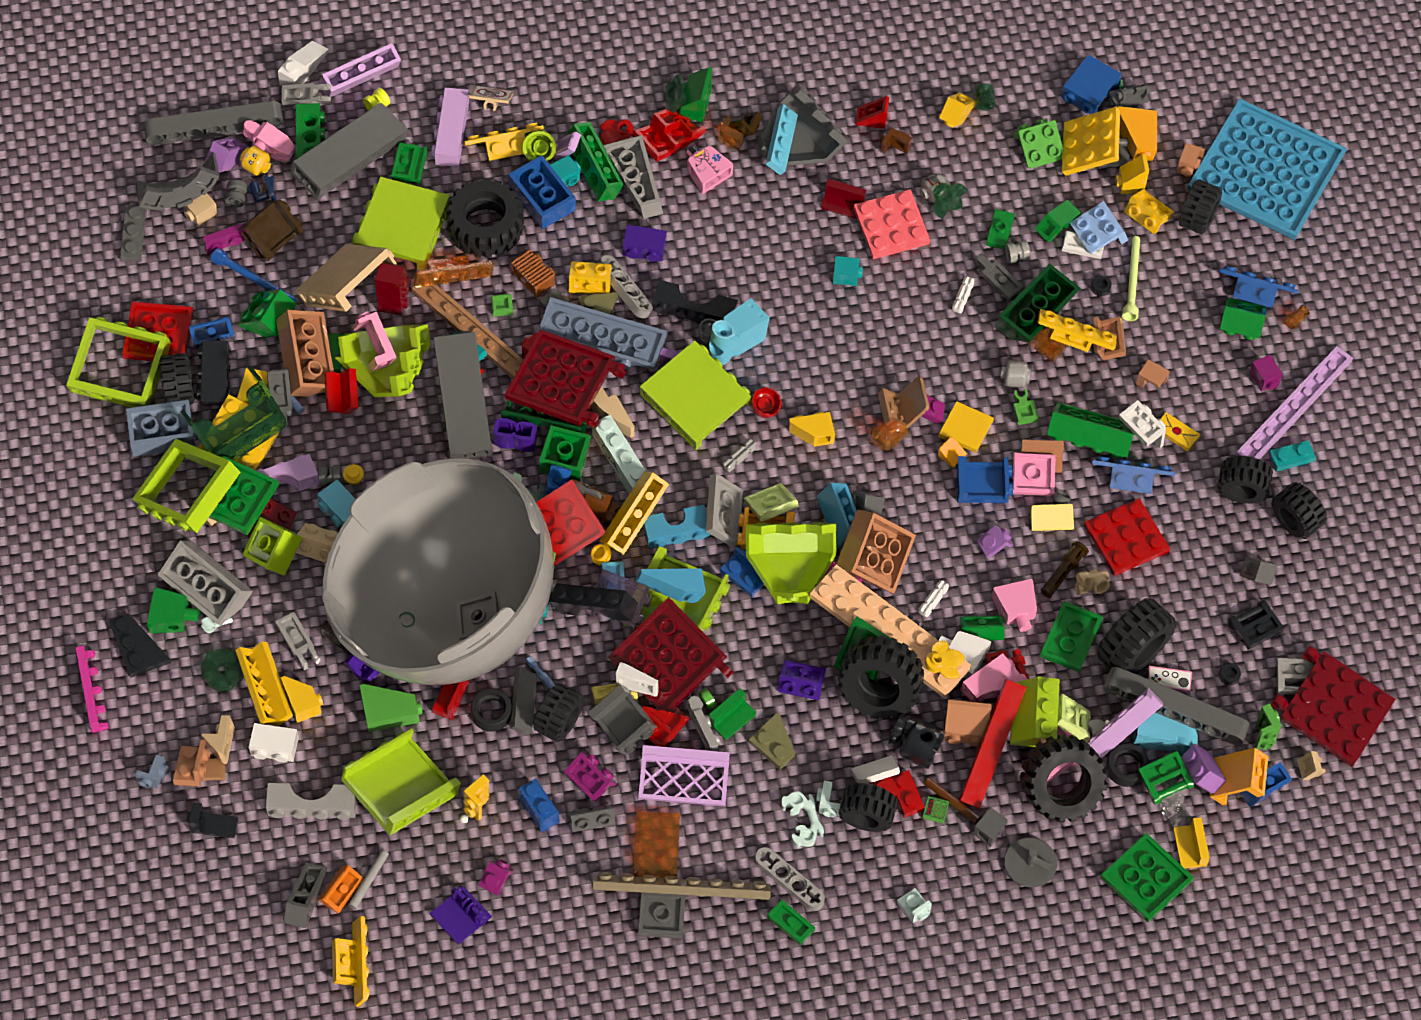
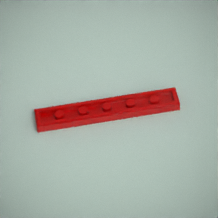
(992, 743)

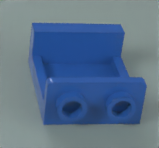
(1090, 84)
(983, 481)

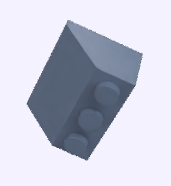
(157, 426)

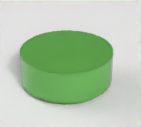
(707, 699)

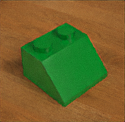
(698, 93)
(1243, 318)
(565, 449)

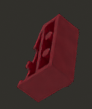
(392, 289)

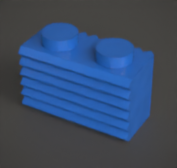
(213, 330)
(538, 805)

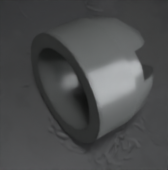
(1061, 497)

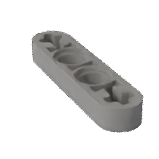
(638, 303)
(787, 881)

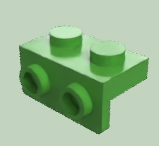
(1268, 726)

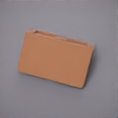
(1045, 447)

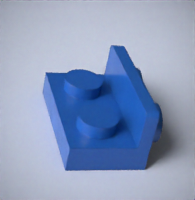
(742, 573)

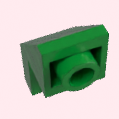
(1057, 220)

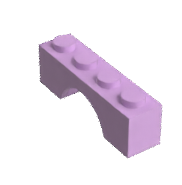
(297, 472)

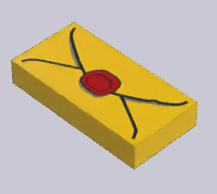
(1179, 432)

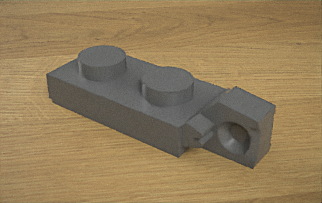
(998, 277)
(280, 390)

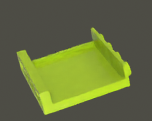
(403, 220)
(694, 393)
(698, 612)
(398, 782)

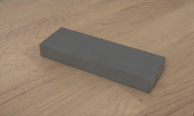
(523, 701)

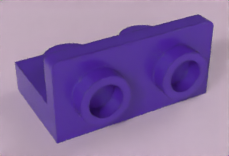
(801, 680)

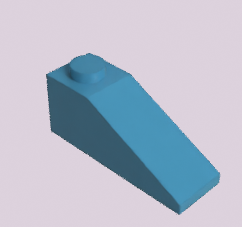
(675, 583)

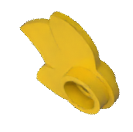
(944, 660)

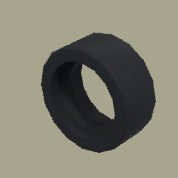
(486, 695)
(1126, 749)

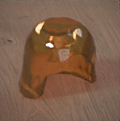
(888, 436)

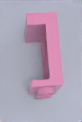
(379, 340)

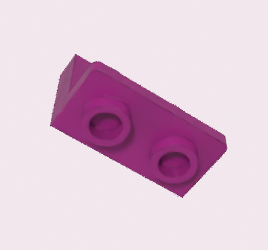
(590, 775)

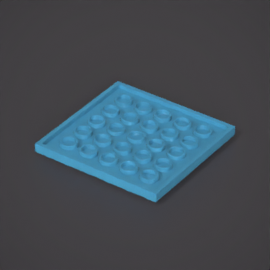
(1269, 168)

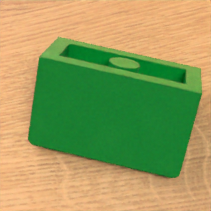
(731, 715)

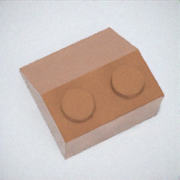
(966, 722)

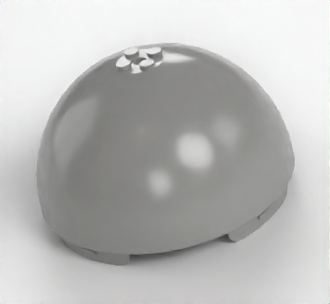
(444, 547)

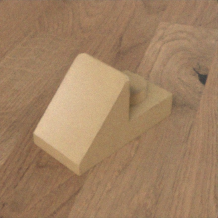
(221, 741)

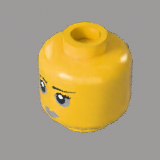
(255, 160)

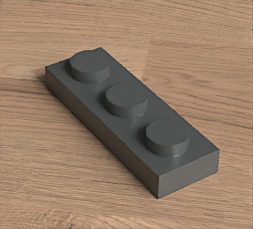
(133, 233)

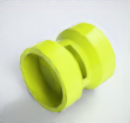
(377, 97)

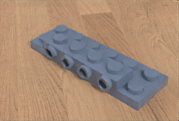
(625, 339)

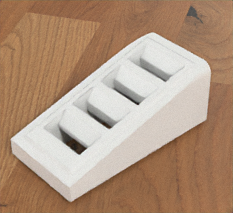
(636, 680)

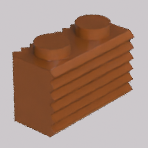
(533, 273)

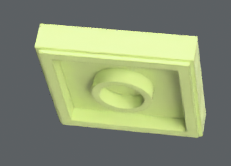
(771, 502)

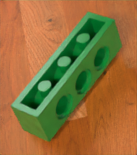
(308, 115)
(596, 163)

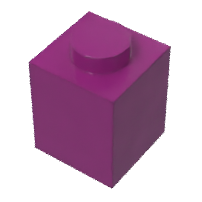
(1266, 373)

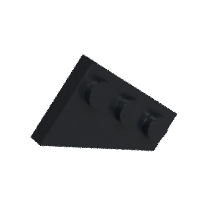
(136, 646)

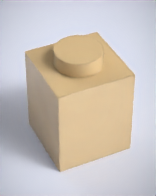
(201, 209)

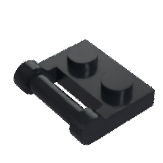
(1258, 630)

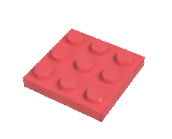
(891, 224)

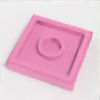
(1033, 474)

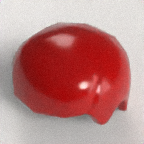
(765, 402)

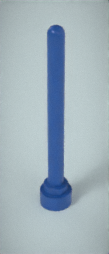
(220, 257)

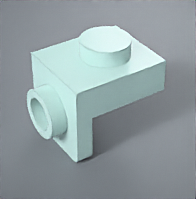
(826, 807)

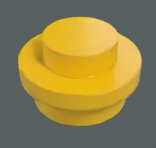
(353, 474)
(600, 554)

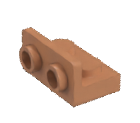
(191, 765)

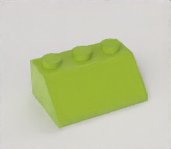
(1037, 712)

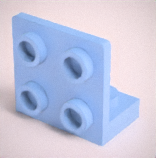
(1098, 228)

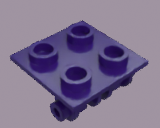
(460, 914)

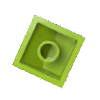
(272, 546)

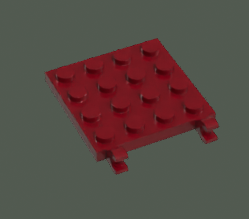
(562, 378)
(673, 652)
(1335, 707)

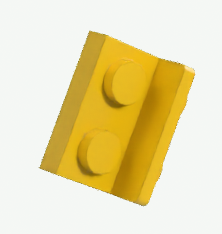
(1148, 211)
(589, 278)
(475, 797)

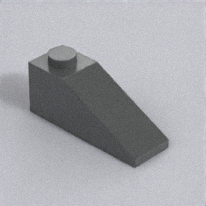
(304, 895)

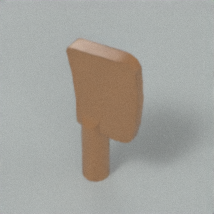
(215, 770)

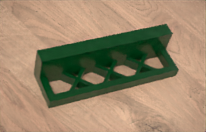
(538, 419)

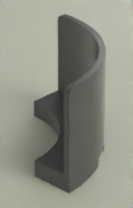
(179, 192)

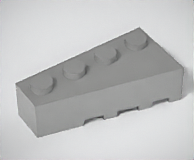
(636, 174)

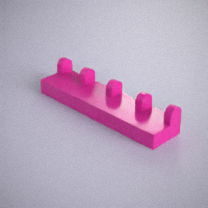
(90, 691)

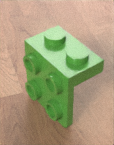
(1040, 142)

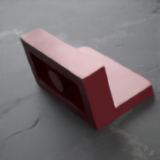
(841, 198)

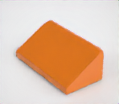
(340, 888)

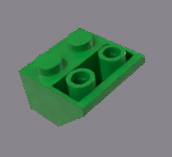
(264, 310)

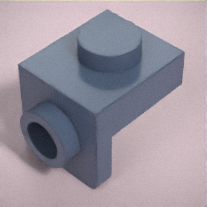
(157, 772)

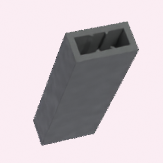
(349, 151)
(462, 395)

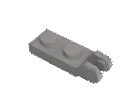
(304, 94)
(296, 639)
(702, 724)

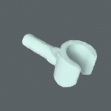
(209, 626)

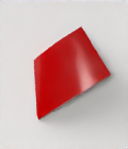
(668, 134)

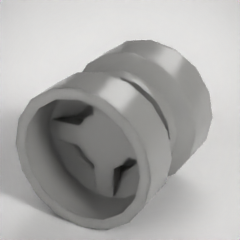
(1017, 251)

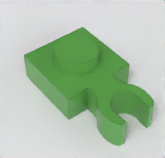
(1024, 410)

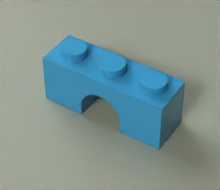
(661, 533)

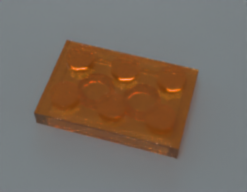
(656, 844)

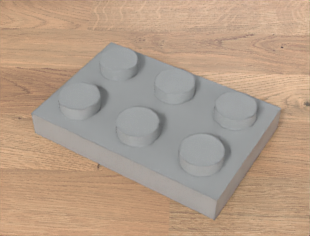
(723, 509)

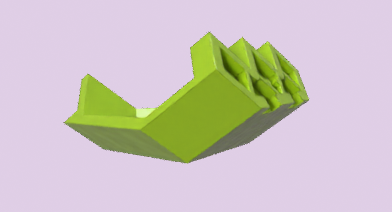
(395, 380)
(791, 557)

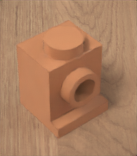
(1190, 159)

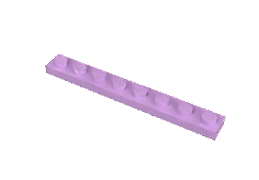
(1296, 404)

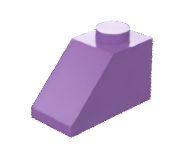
(227, 152)

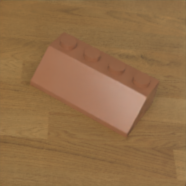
(305, 350)

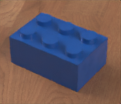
(542, 192)

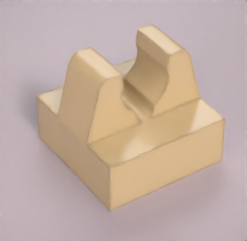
(1310, 766)

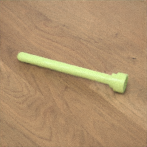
(1130, 311)

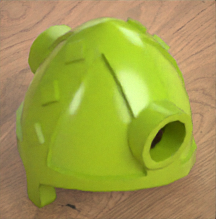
(539, 144)

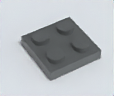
(661, 915)

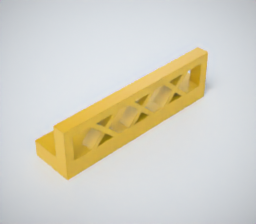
(267, 684)

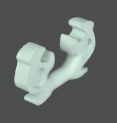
(807, 835)

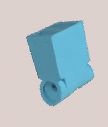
(738, 331)
(1164, 735)

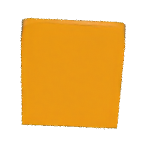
(950, 451)

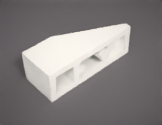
(301, 64)

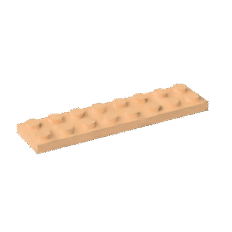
(849, 598)

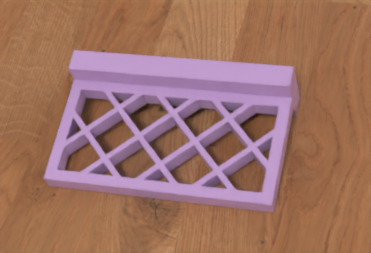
(682, 757)

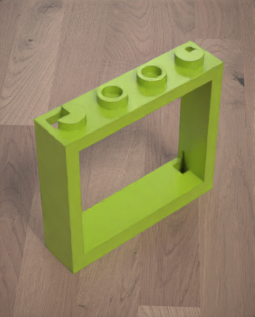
(109, 394)
(207, 500)

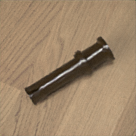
(1069, 562)

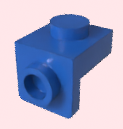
(556, 478)

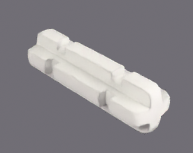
(963, 294)
(933, 598)

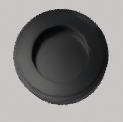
(1101, 285)
(1229, 674)

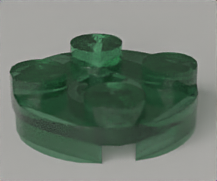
(213, 677)

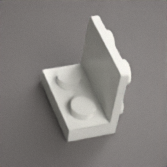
(1144, 424)

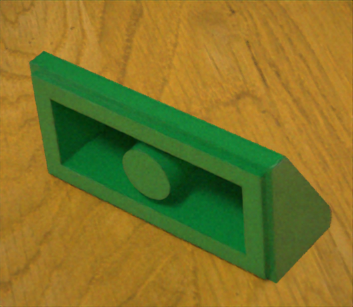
(985, 627)

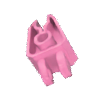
(270, 140)

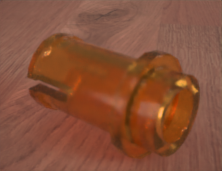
(1293, 320)

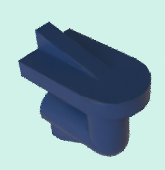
(259, 196)

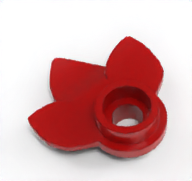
(613, 133)

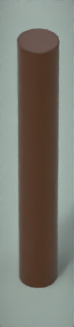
(952, 800)

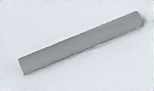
(368, 879)

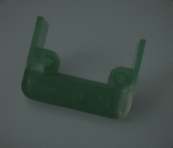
(245, 428)

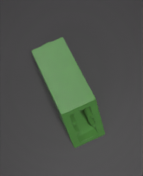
(388, 708)

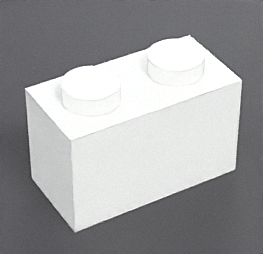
(273, 743)

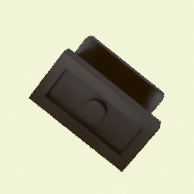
(271, 229)

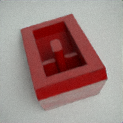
(873, 113)

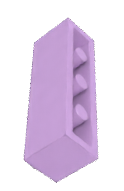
(361, 70)
(451, 127)

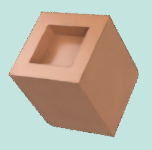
(1153, 374)

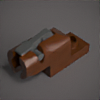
(600, 502)

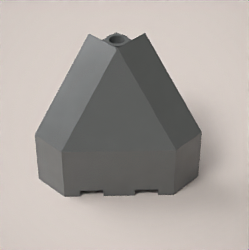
(814, 135)

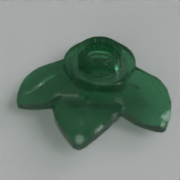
(949, 199)

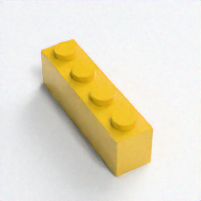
(634, 512)

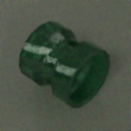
(985, 99)

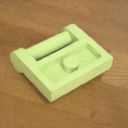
(1069, 716)

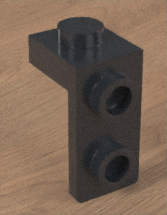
(210, 823)

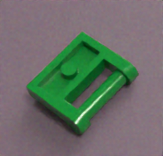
(1162, 771)

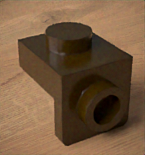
(748, 124)

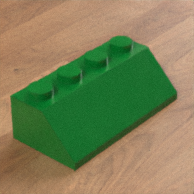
(1091, 430)

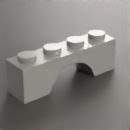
(284, 802)

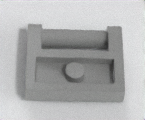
(1293, 671)

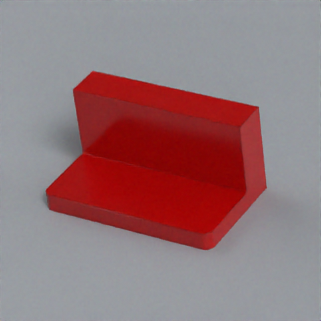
(341, 391)
(450, 699)

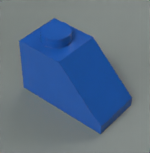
(1276, 779)

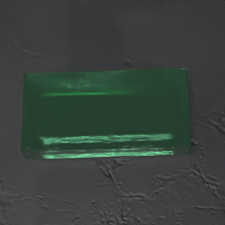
(675, 93)

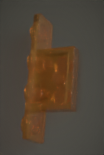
(452, 270)

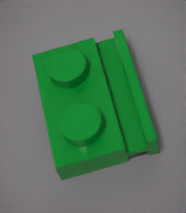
(409, 163)

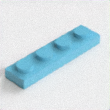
(781, 139)

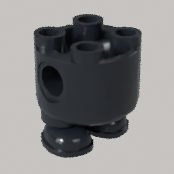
(918, 739)

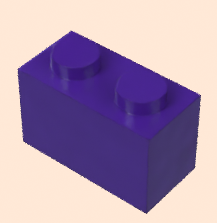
(644, 243)

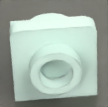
(914, 906)

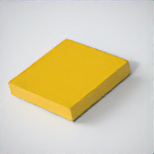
(966, 426)

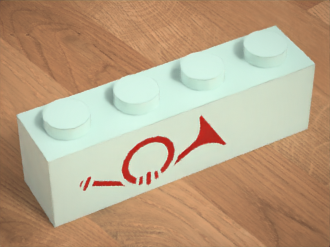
(618, 452)

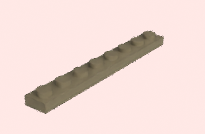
(689, 886)

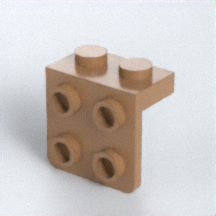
(905, 406)

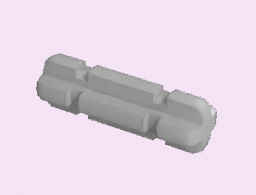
(739, 455)

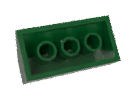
(1048, 291)

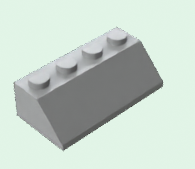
(204, 582)

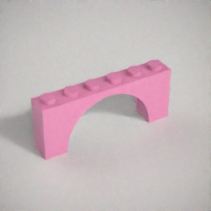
(988, 684)

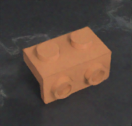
(1114, 326)

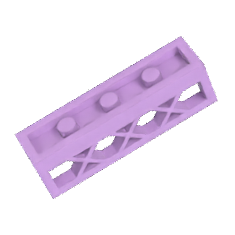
(1125, 722)

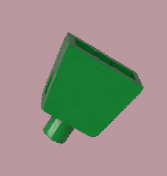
(170, 612)

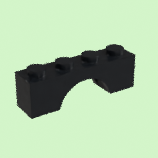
(670, 301)
(611, 602)

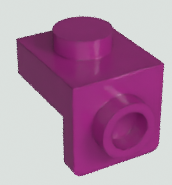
(935, 410)
(495, 876)

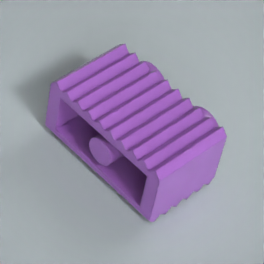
(1203, 768)

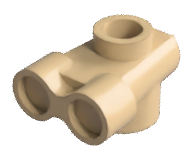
(1092, 580)

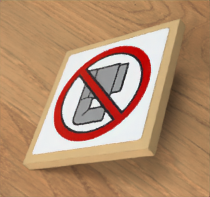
(491, 95)

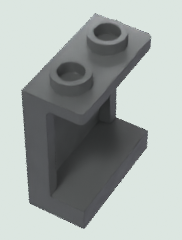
(623, 719)

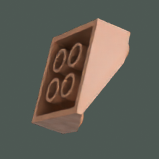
(875, 550)

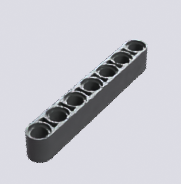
(210, 122)
(1179, 706)

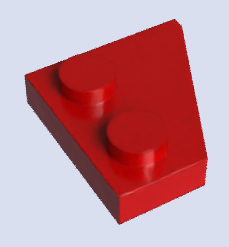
(667, 725)

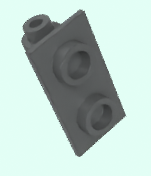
(1130, 96)
(584, 819)

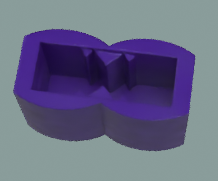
(515, 435)

